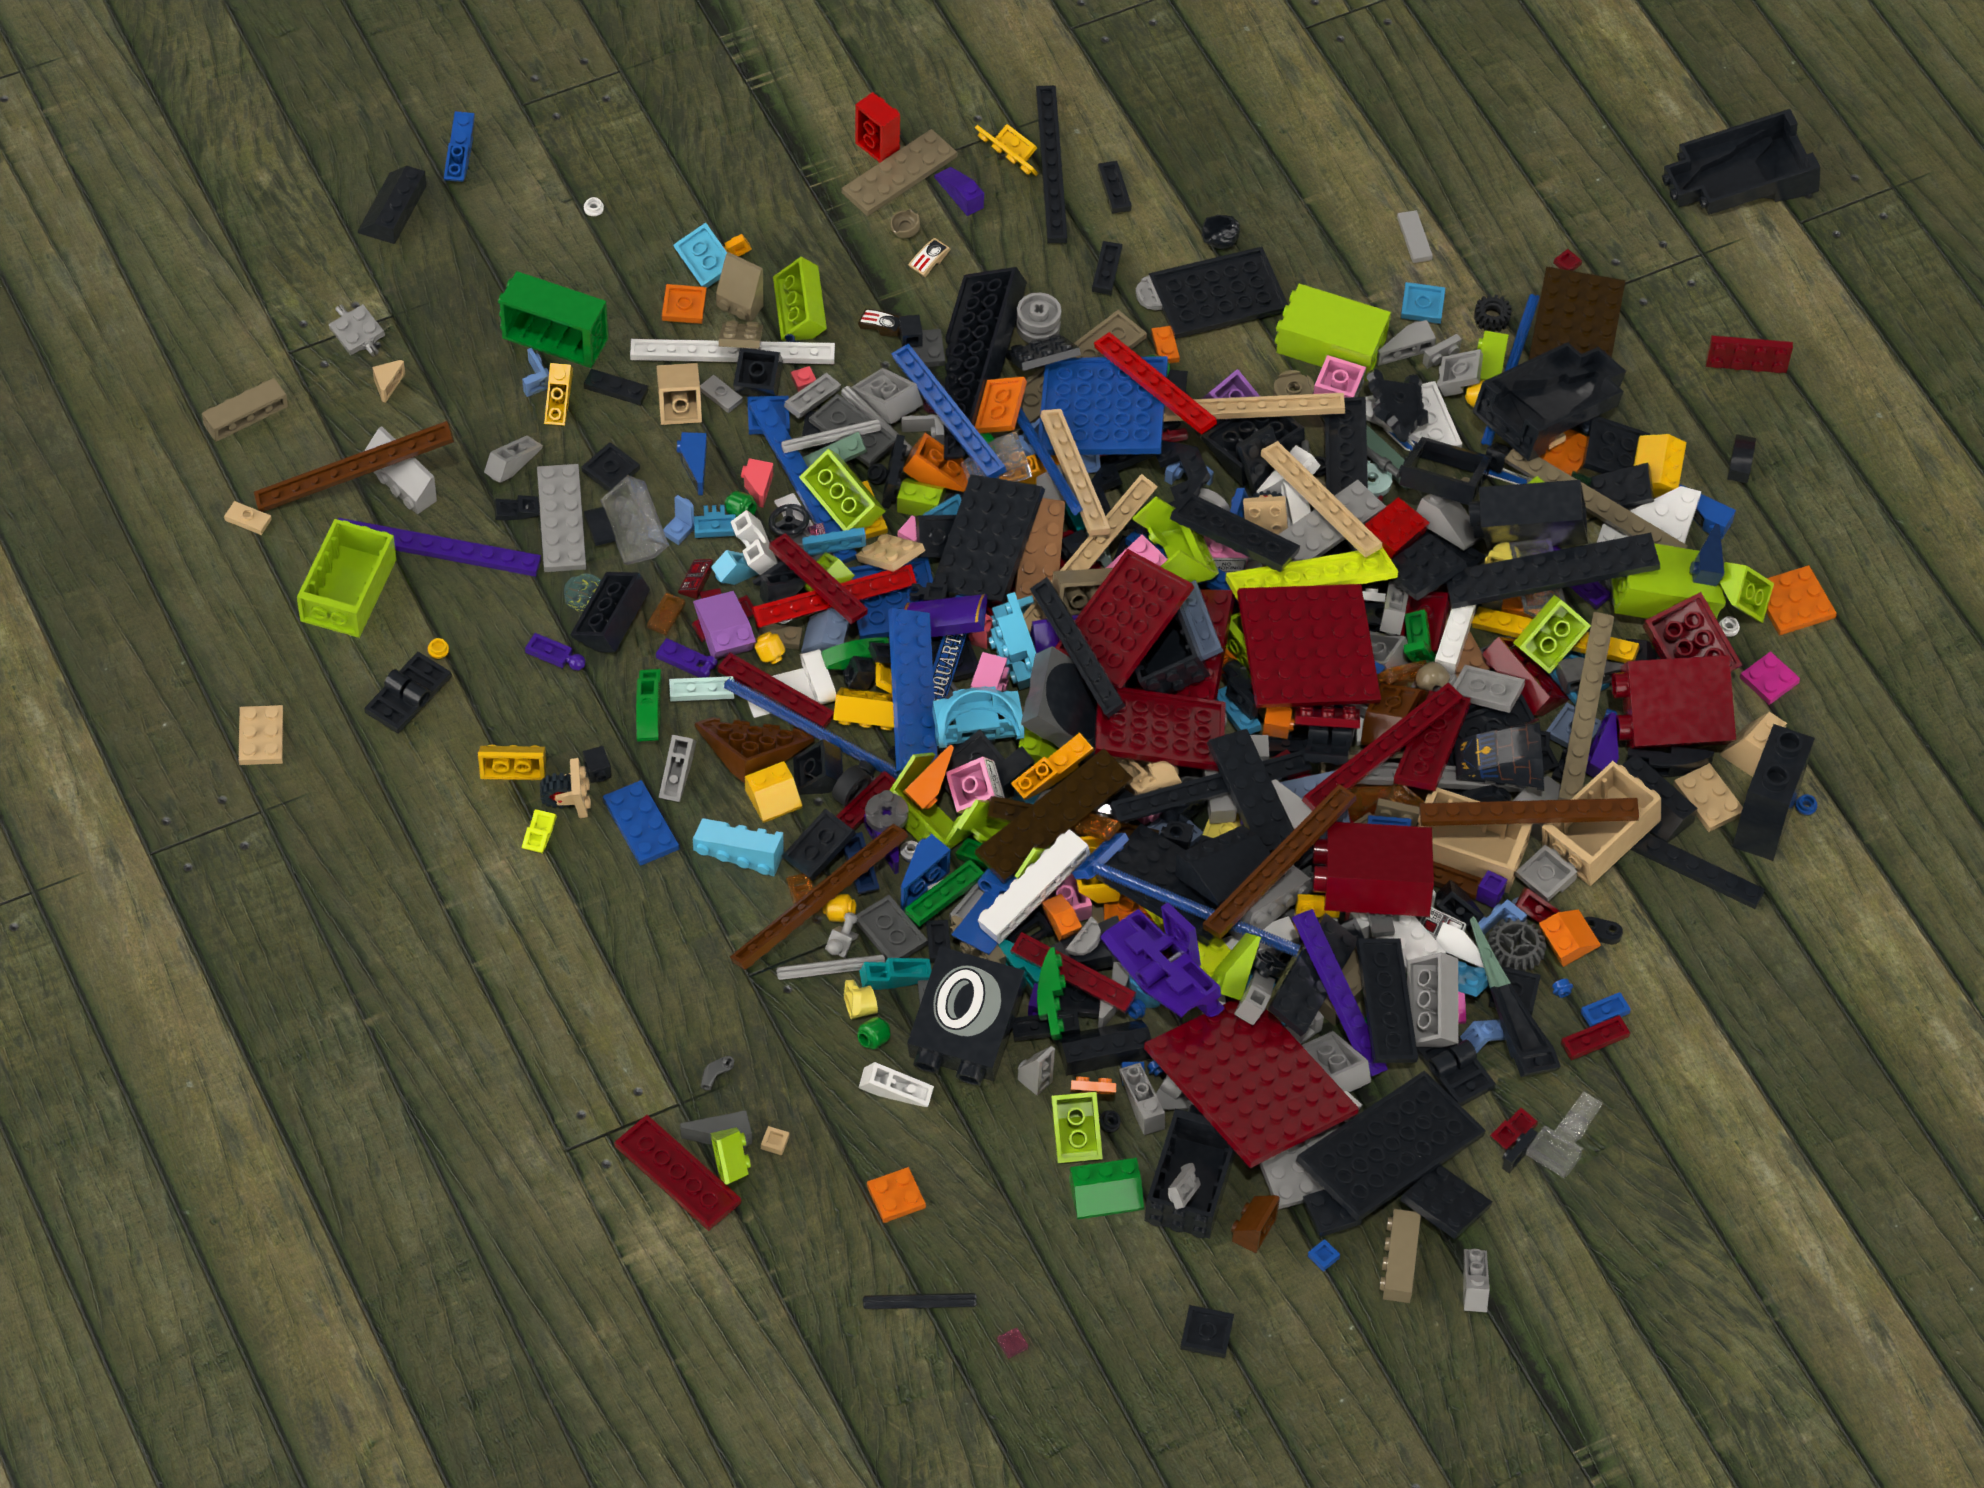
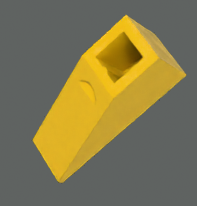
(558, 394)

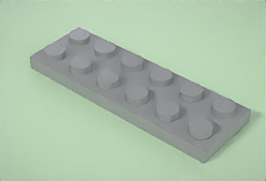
(561, 518)
(1318, 536)

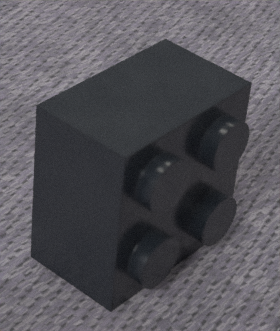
(758, 372)

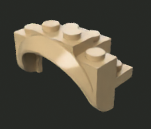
(1149, 775)

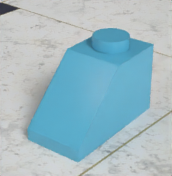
(732, 568)

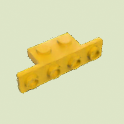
(1013, 144)

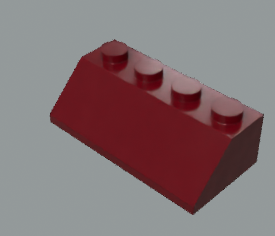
(1539, 689)

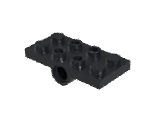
(407, 692)
(1329, 744)
(1457, 1070)

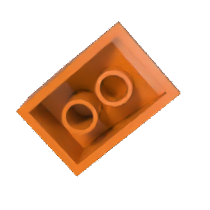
(928, 465)
(928, 783)

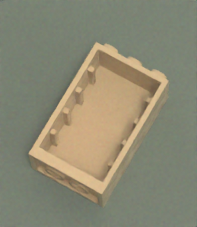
(1599, 845)
(1478, 847)

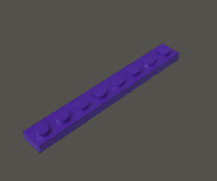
(1336, 986)

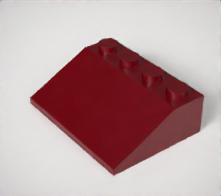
(1688, 632)

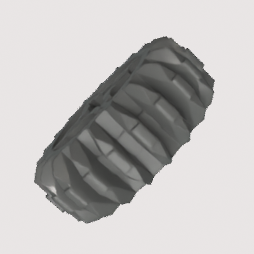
(1526, 954)

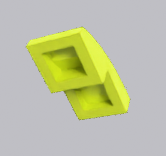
(539, 831)

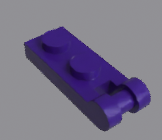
(686, 659)

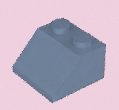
(825, 631)

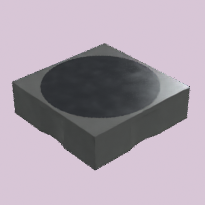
(1059, 700)

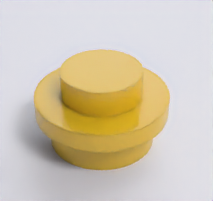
(438, 648)

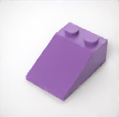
(1231, 387)
(724, 625)

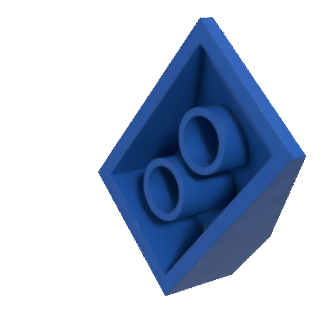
(927, 866)

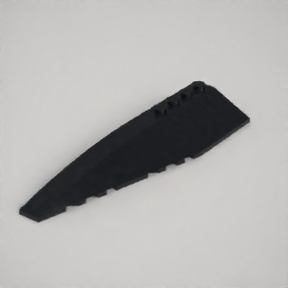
(979, 340)

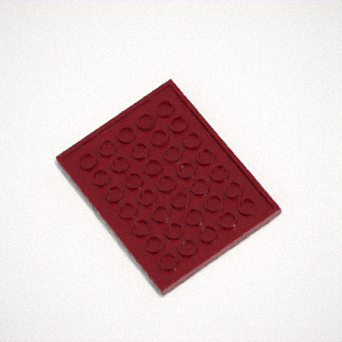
(1251, 1081)

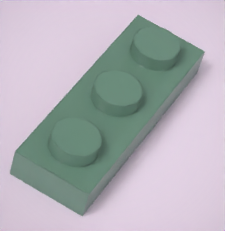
(846, 448)

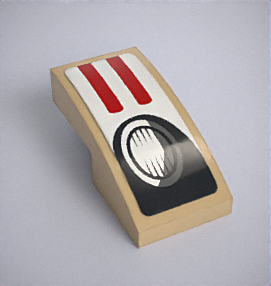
(928, 256)

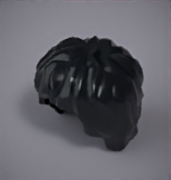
(1220, 231)

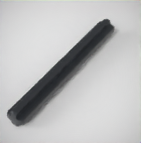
(919, 1301)

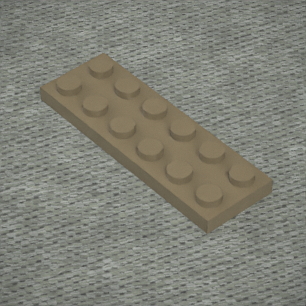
(899, 172)

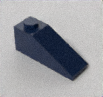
(1708, 564)

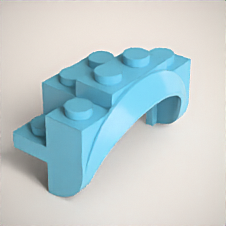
(1012, 638)
(977, 710)

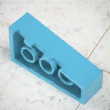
(740, 846)

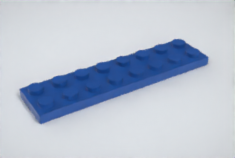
(911, 684)

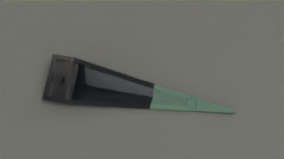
(1522, 1034)

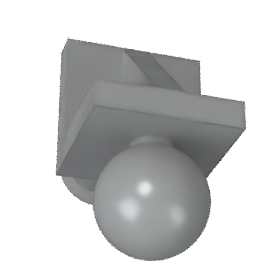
(841, 937)

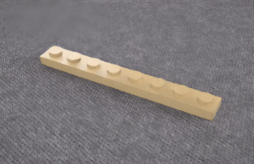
(1075, 471)
(1321, 499)

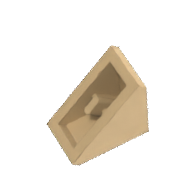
(388, 377)

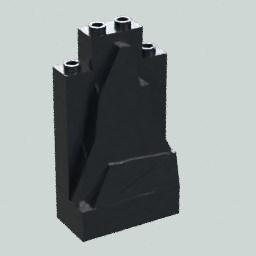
(1743, 165)
(1549, 396)

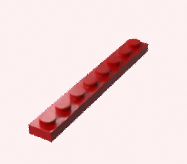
(1155, 383)
(812, 602)

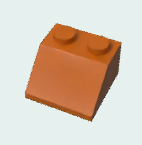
(1569, 936)

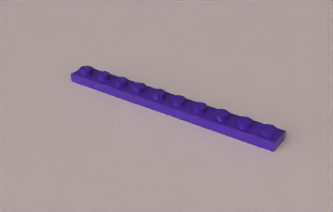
(460, 550)

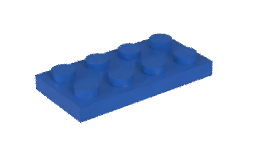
(640, 822)

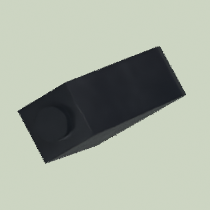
(1012, 768)

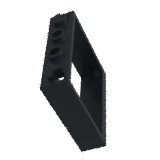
(1443, 485)

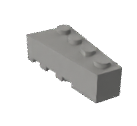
(1276, 900)

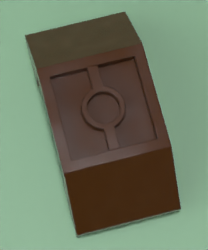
(1394, 705)

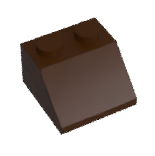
(1256, 1222)

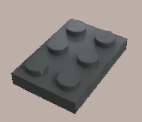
(890, 929)

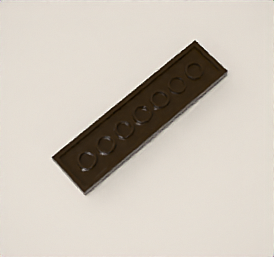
(1054, 814)

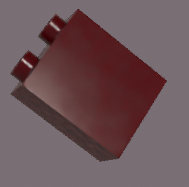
(1675, 702)
(1375, 869)

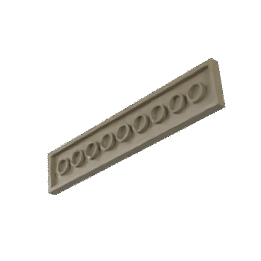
(1116, 324)

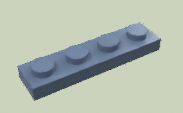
(1201, 623)

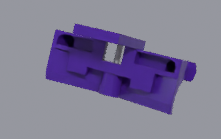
(1172, 981)

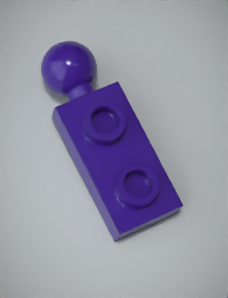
(554, 652)

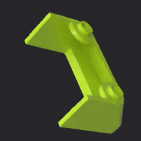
(1184, 547)
(931, 821)
(984, 829)

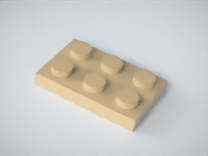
(890, 552)
(261, 735)
(1711, 797)

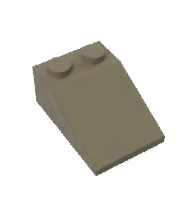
(740, 288)

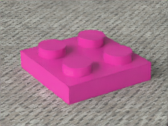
(1769, 678)

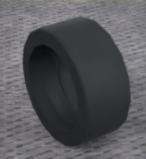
(850, 784)

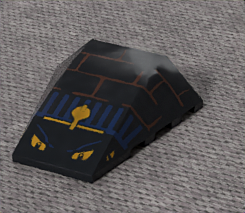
(1503, 756)

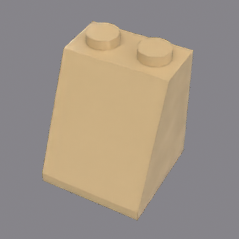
(679, 393)
(1750, 743)

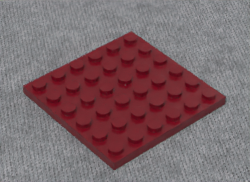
(1308, 645)

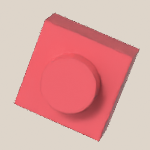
(802, 378)

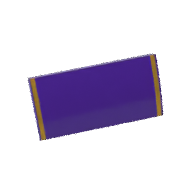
(954, 615)

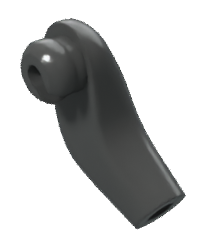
(714, 1069)

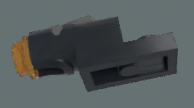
(1239, 686)

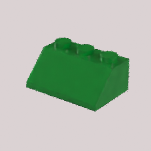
(1106, 1188)

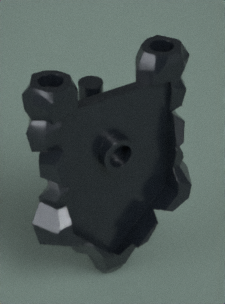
(1398, 403)

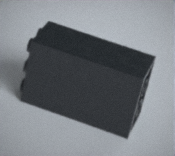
(1172, 659)
(1197, 1142)

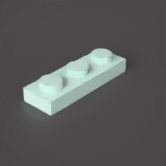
(699, 689)

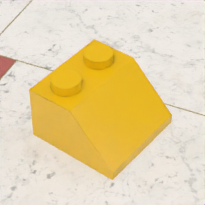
(773, 792)

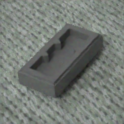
(1381, 925)

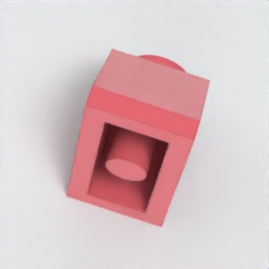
(758, 479)

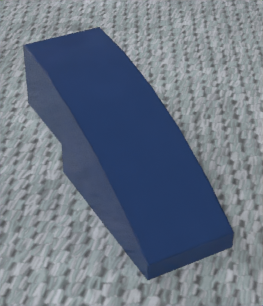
(867, 881)

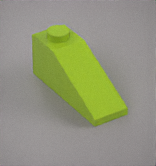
(1236, 967)

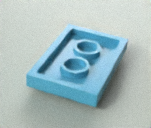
(702, 255)

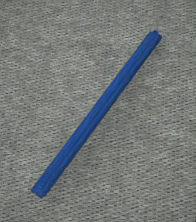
(1516, 351)
(1048, 463)
(808, 727)
(1195, 909)

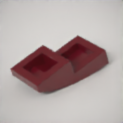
(1510, 1130)

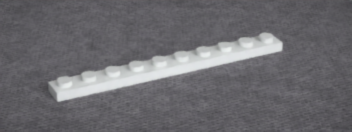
(710, 352)

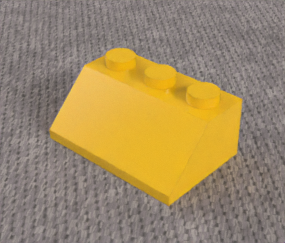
(1665, 459)
(864, 708)
(512, 762)
(1093, 887)

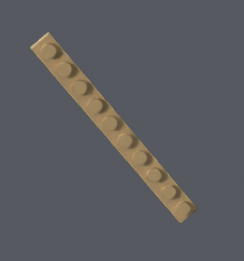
(1269, 406)
(1097, 544)

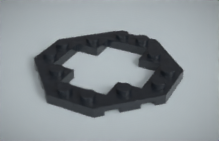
(1190, 457)

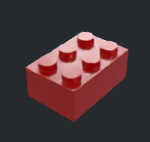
(877, 127)
(1397, 527)

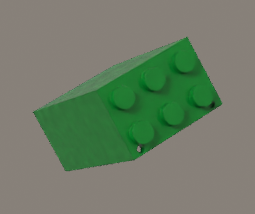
(553, 319)

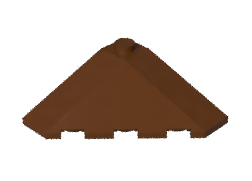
(751, 748)

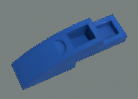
(459, 147)

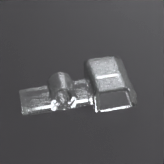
(1558, 1147)

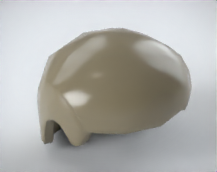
(905, 223)
(1432, 675)

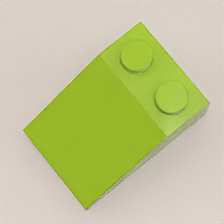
(1076, 1127)

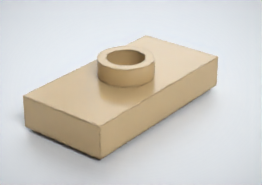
(247, 518)

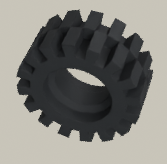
(1492, 304)

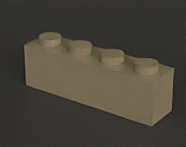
(244, 409)
(1401, 1257)

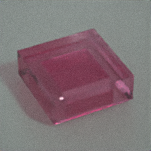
(1012, 1342)

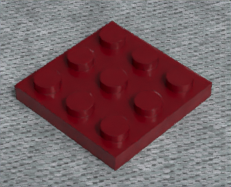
(1328, 716)

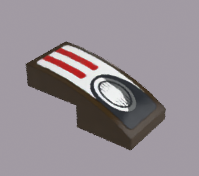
(884, 322)

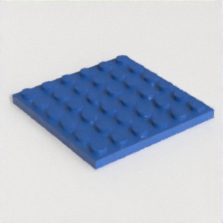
(1104, 406)

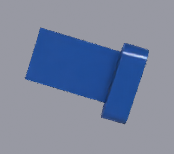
(969, 929)

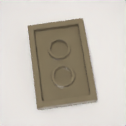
(741, 335)

